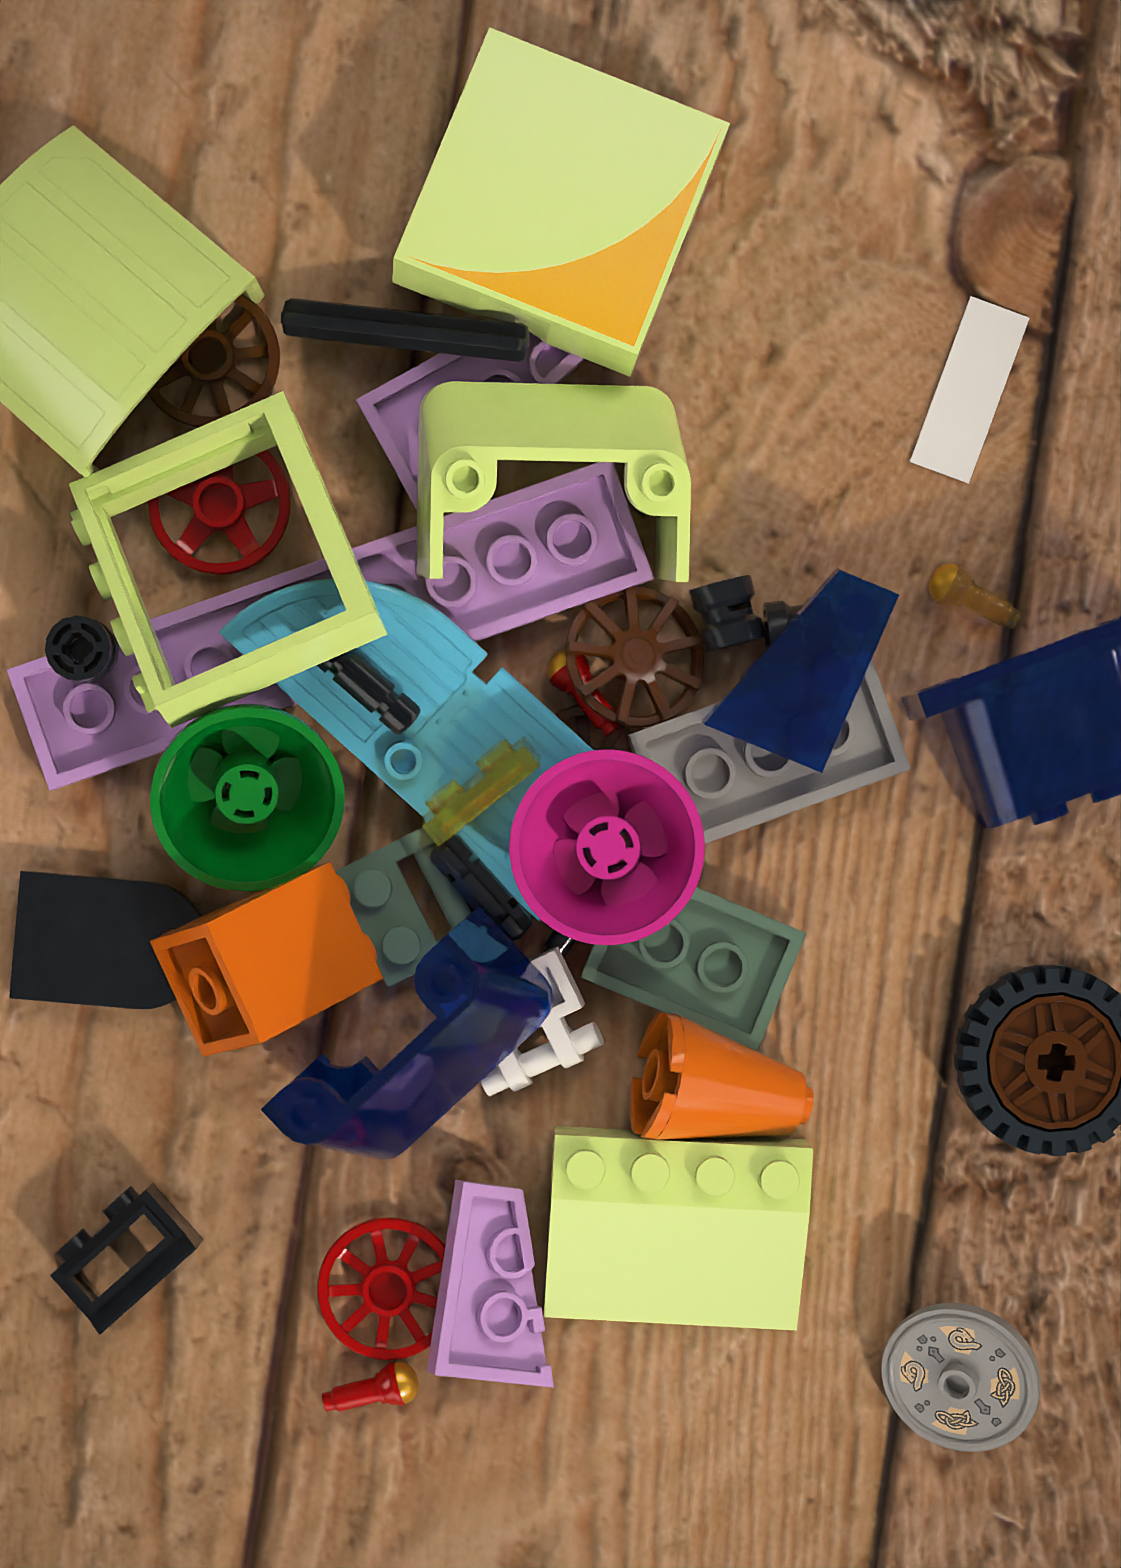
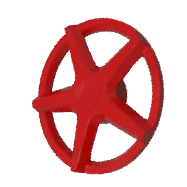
(221, 506)

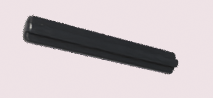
(405, 329)

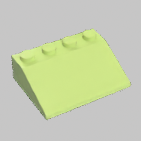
(677, 1229)

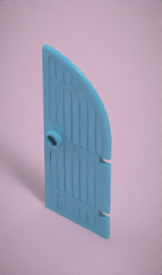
(434, 667)

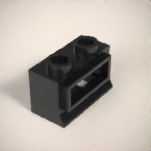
(177, 1245)

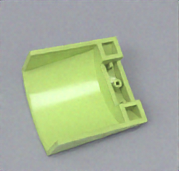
(97, 293)

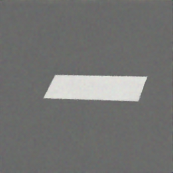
(969, 389)

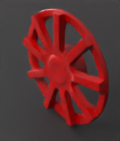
(385, 1288)

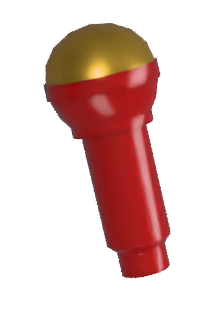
(559, 677)
(393, 1385)

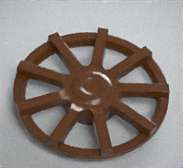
(213, 359)
(636, 656)

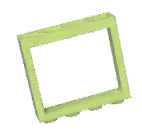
(180, 463)

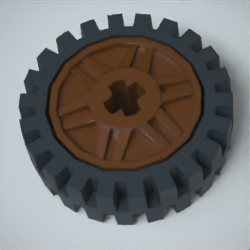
(1001, 1051)

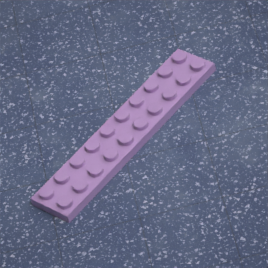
(500, 571)

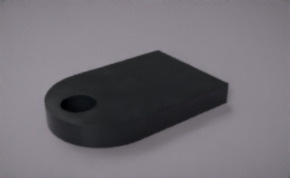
(92, 938)

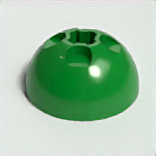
(265, 823)

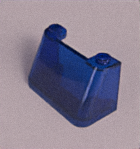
(484, 1007)

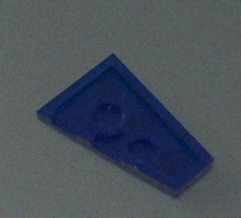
(809, 676)

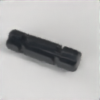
(372, 690)
(480, 887)

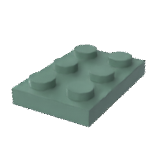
(707, 965)

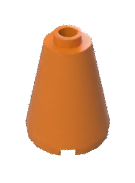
(712, 1086)

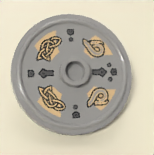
(961, 1377)

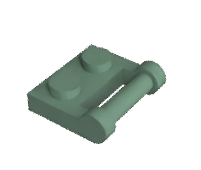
(389, 908)

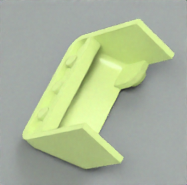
(477, 423)

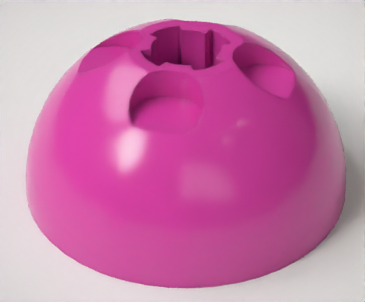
(573, 884)

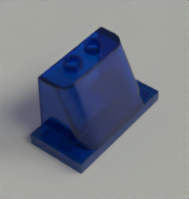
(1036, 726)

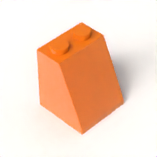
(267, 961)

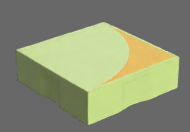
(559, 201)

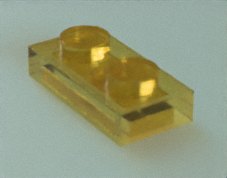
(459, 804)

